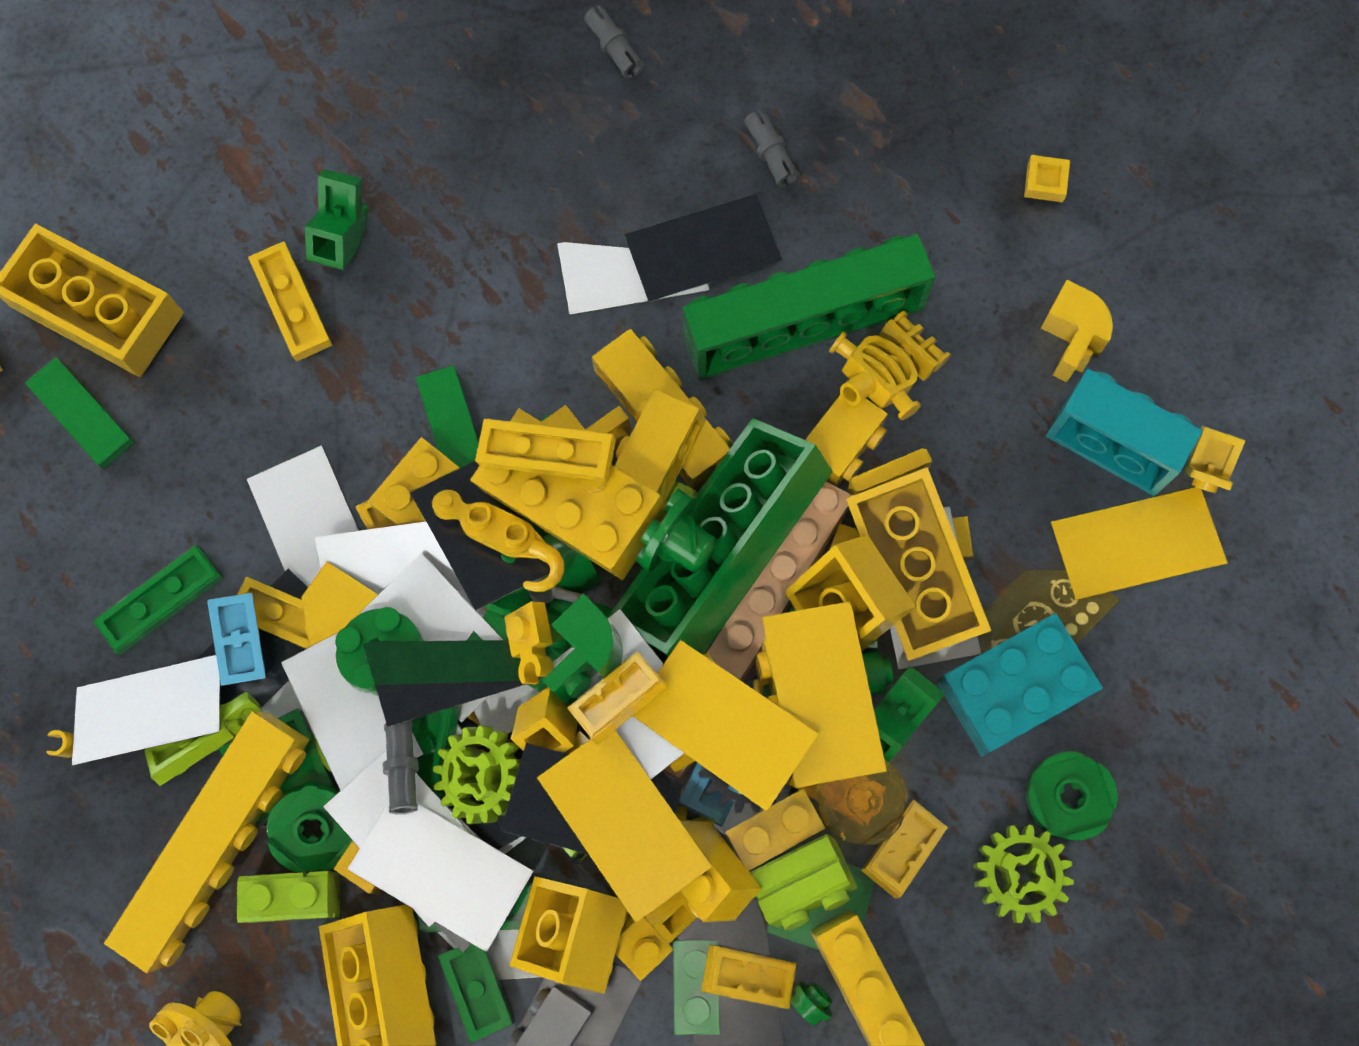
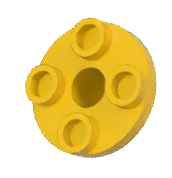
(198, 1026)

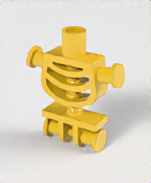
(889, 365)

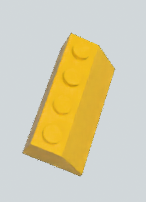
(377, 979)

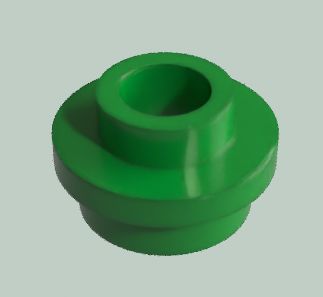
(812, 1003)

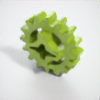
(478, 774)
(1040, 883)

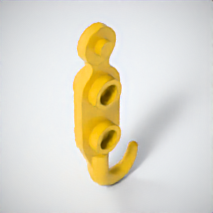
(502, 533)

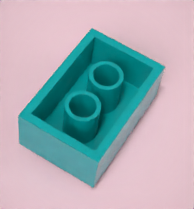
(1124, 432)
(1019, 684)

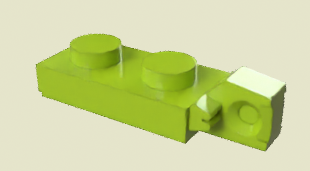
(176, 757)

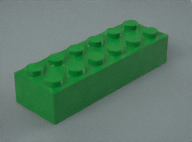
(807, 306)
(750, 511)

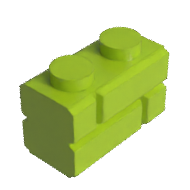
(803, 882)
(288, 897)

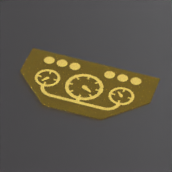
(1037, 596)

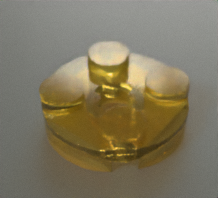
(855, 823)

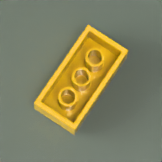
(88, 300)
(588, 515)
(922, 552)

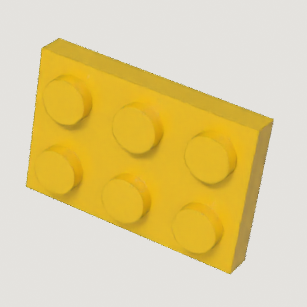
(418, 467)

